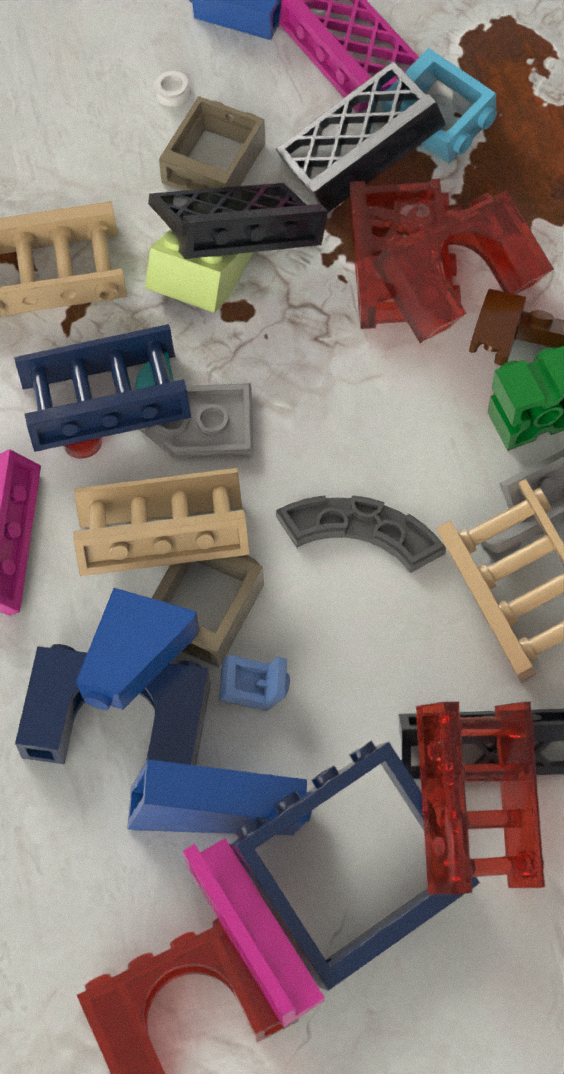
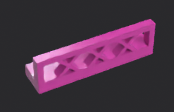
(17, 506)
(254, 931)

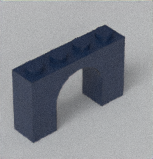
(54, 700)

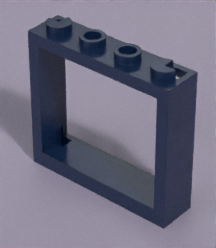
(291, 808)

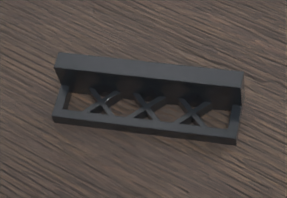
(547, 728)

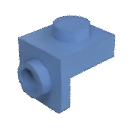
(253, 682)

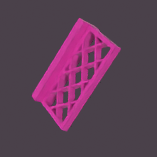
(331, 52)

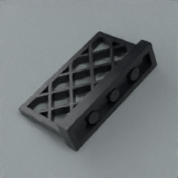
(374, 151)
(239, 219)

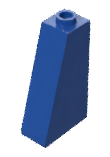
(206, 798)

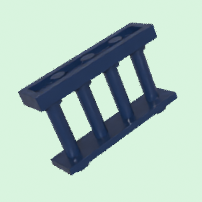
(108, 414)

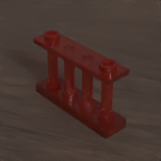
(444, 797)

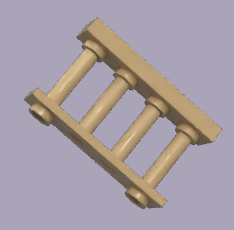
(60, 229)
(161, 541)
(482, 578)

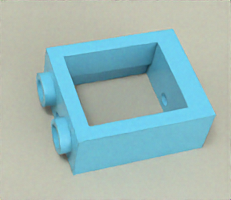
(425, 73)

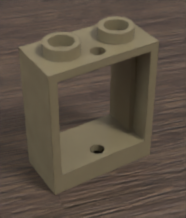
(190, 174)
(208, 645)

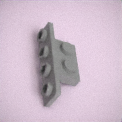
(550, 478)

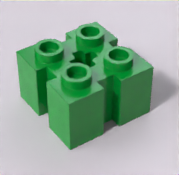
(528, 398)

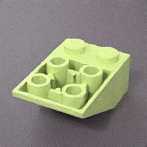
(196, 281)

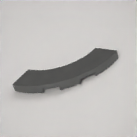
(362, 520)

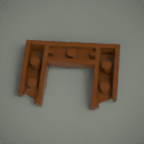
(504, 320)

